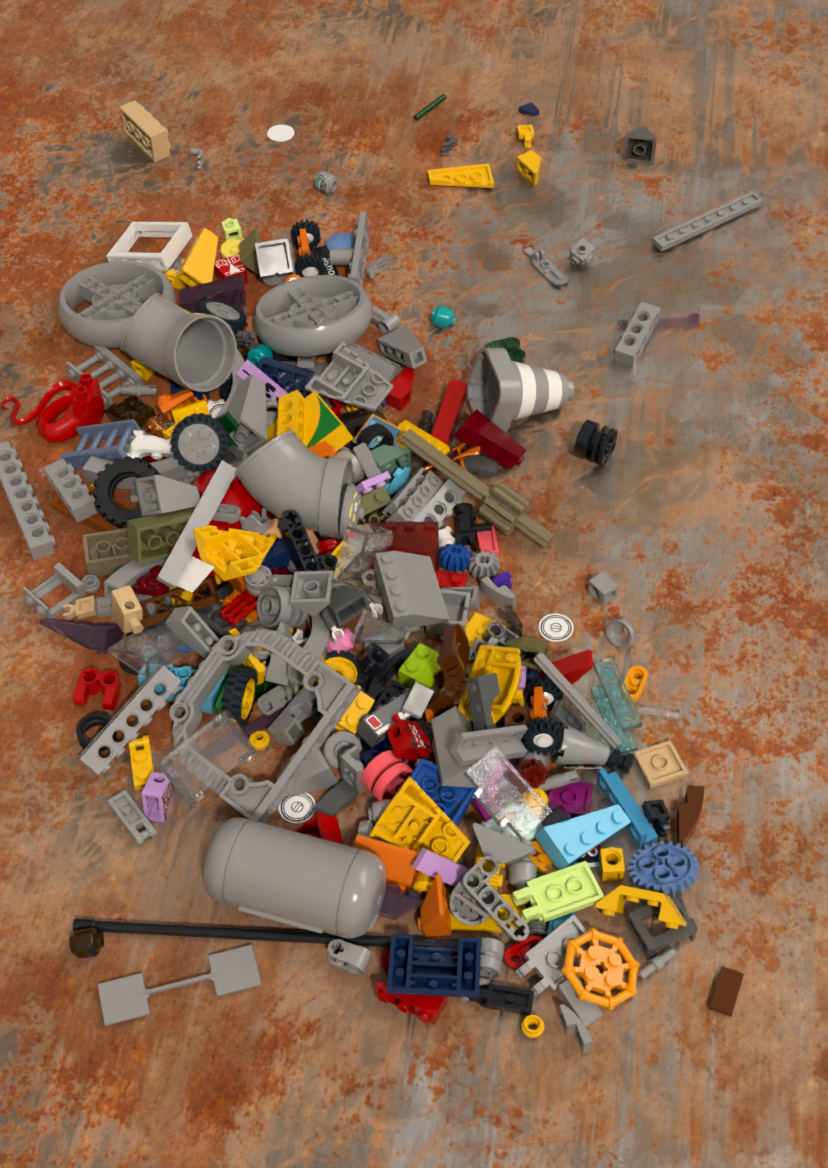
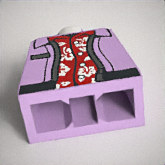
(158, 788)

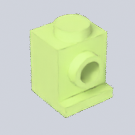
(231, 226)

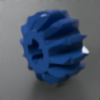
(455, 557)

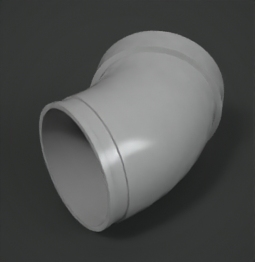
(181, 345)
(292, 477)

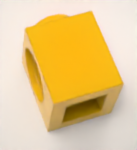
(610, 872)

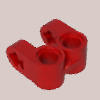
(93, 682)

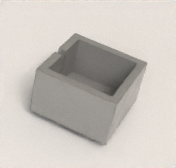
(458, 610)

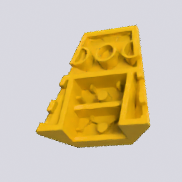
(417, 822)

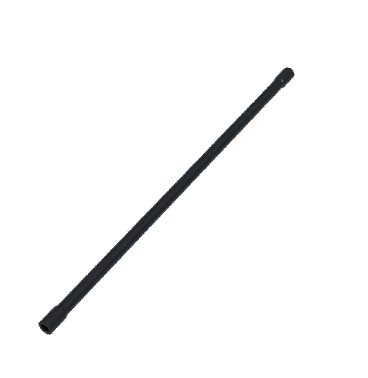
(247, 934)

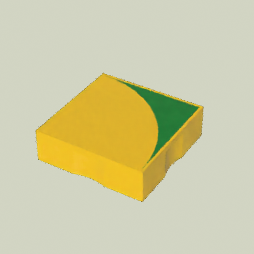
(320, 425)

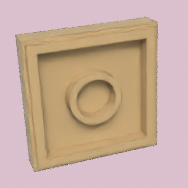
(660, 764)

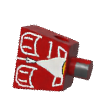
(230, 267)

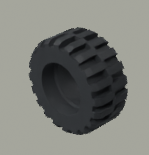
(109, 480)

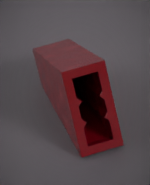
(494, 442)

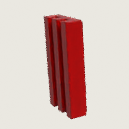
(237, 606)

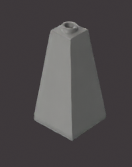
(250, 412)

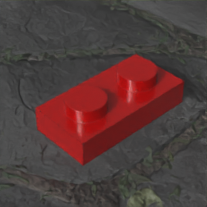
(451, 579)

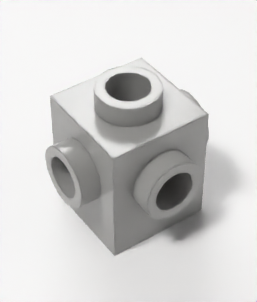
(581, 253)

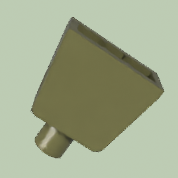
(529, 648)

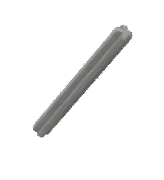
(577, 700)

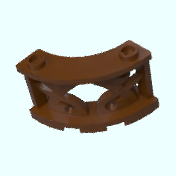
(450, 679)

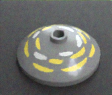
(351, 509)

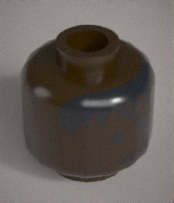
(86, 943)

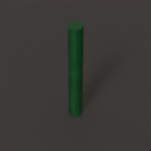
(428, 108)

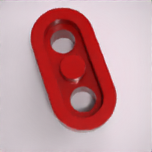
(518, 950)

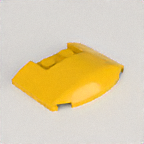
(507, 665)

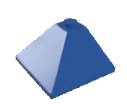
(450, 799)

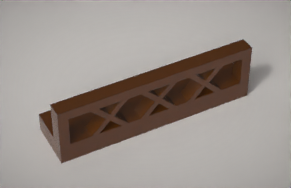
(198, 603)

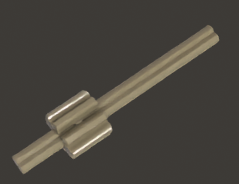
(500, 506)

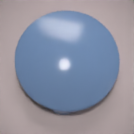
(340, 241)

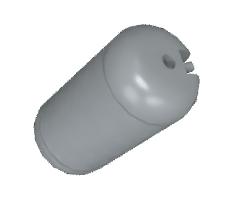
(294, 878)

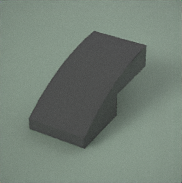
(482, 465)
(337, 798)

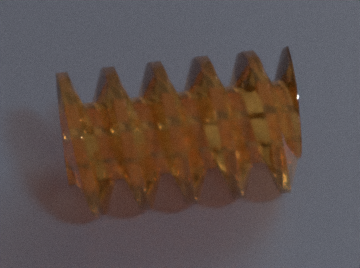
(155, 426)

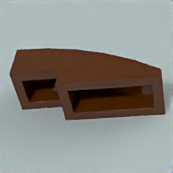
(689, 813)

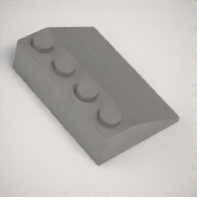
(409, 589)

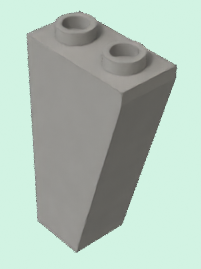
(403, 347)

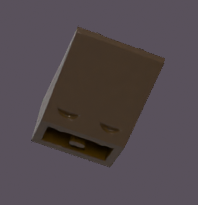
(130, 409)

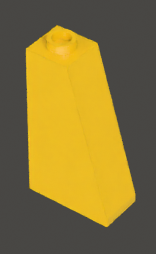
(200, 260)

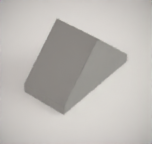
(417, 699)

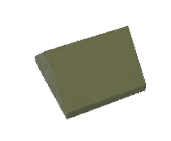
(247, 251)

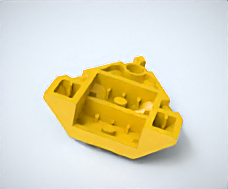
(232, 551)

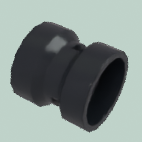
(623, 762)

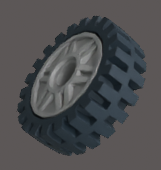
(227, 312)

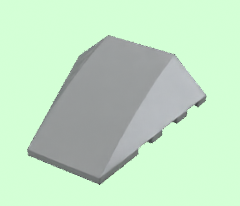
(351, 381)

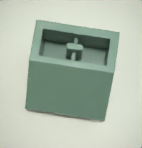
(391, 458)

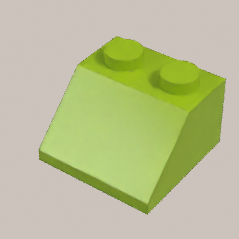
(420, 667)

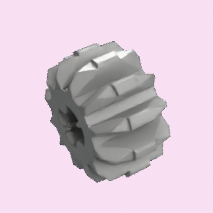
(484, 564)

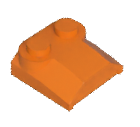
(169, 402)

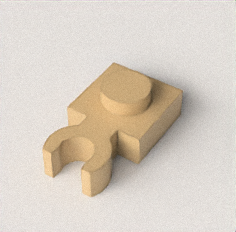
(83, 608)

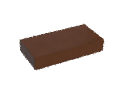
(726, 991)

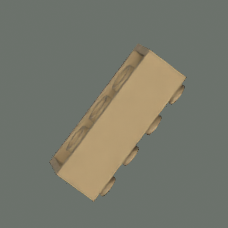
(145, 131)

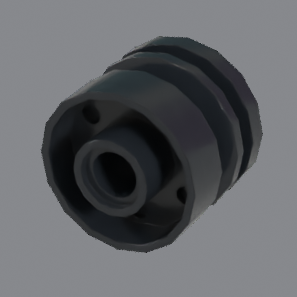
(595, 442)

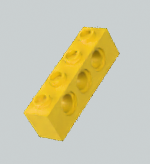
(292, 414)

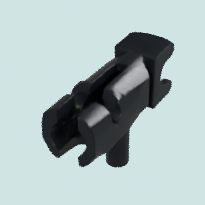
(467, 527)

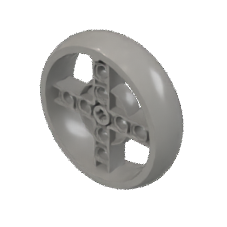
(115, 295)
(312, 315)

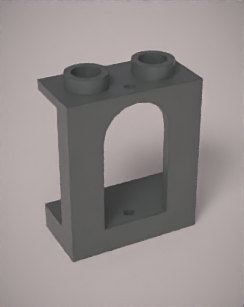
(649, 944)

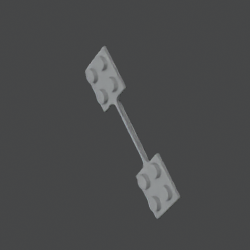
(128, 997)

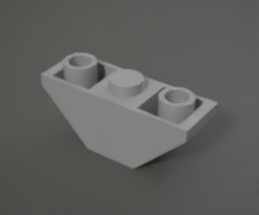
(502, 845)

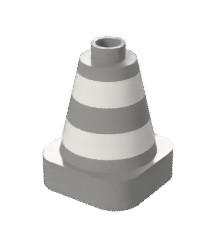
(514, 390)

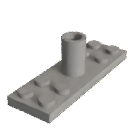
(356, 256)

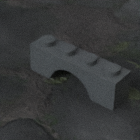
(481, 694)

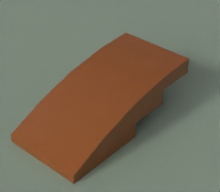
(95, 521)

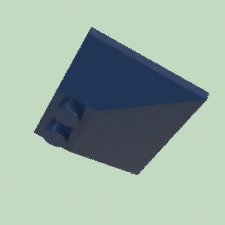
(434, 969)

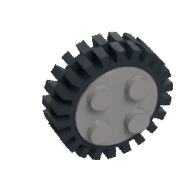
(199, 442)

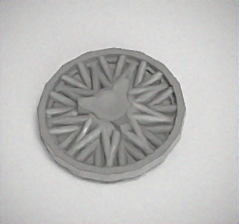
(337, 744)

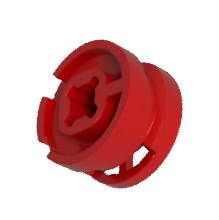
(327, 546)

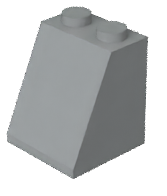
(164, 495)

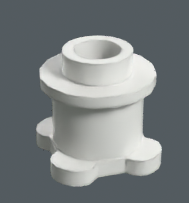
(445, 537)

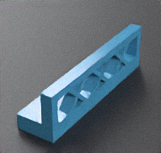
(617, 793)

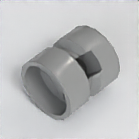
(491, 956)

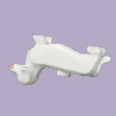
(149, 446)

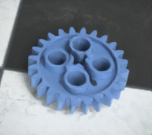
(663, 868)

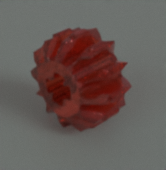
(533, 772)

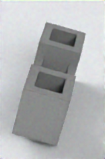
(287, 726)

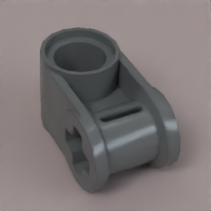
(501, 632)

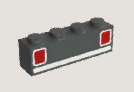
(374, 726)

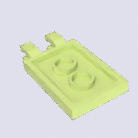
(559, 893)

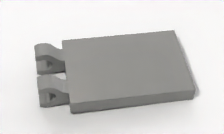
(549, 956)

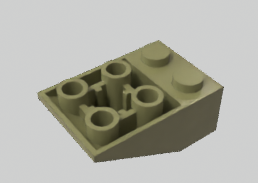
(374, 504)

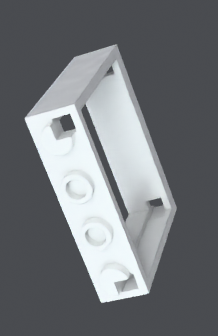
(178, 231)

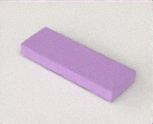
(435, 864)

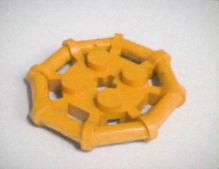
(611, 963)

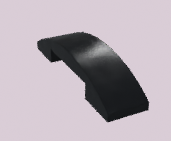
(387, 672)

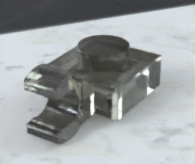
(513, 622)

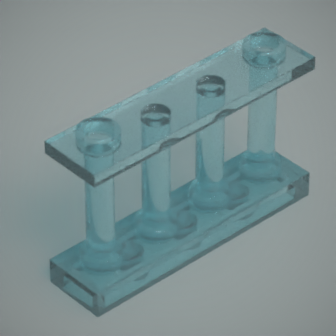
(615, 703)

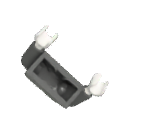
(344, 606)

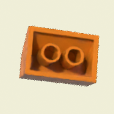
(396, 860)

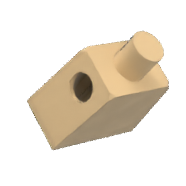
(127, 618)

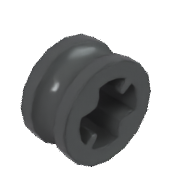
(537, 928)

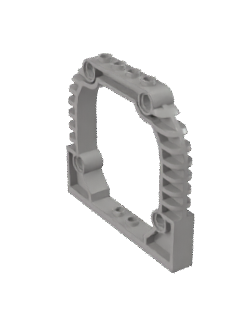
(333, 698)

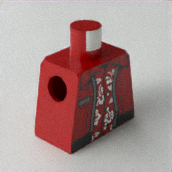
(408, 739)

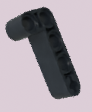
(291, 527)

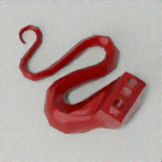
(83, 407)

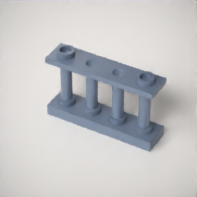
(97, 433)

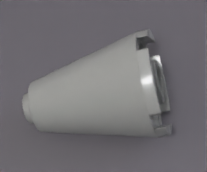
(580, 749)

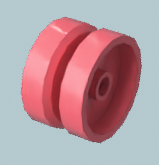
(385, 775)

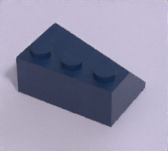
(286, 375)

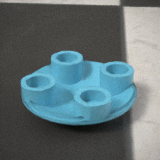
(400, 478)

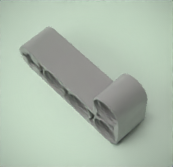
(498, 902)

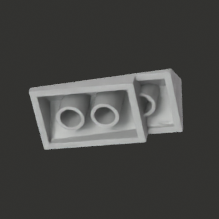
(445, 732)

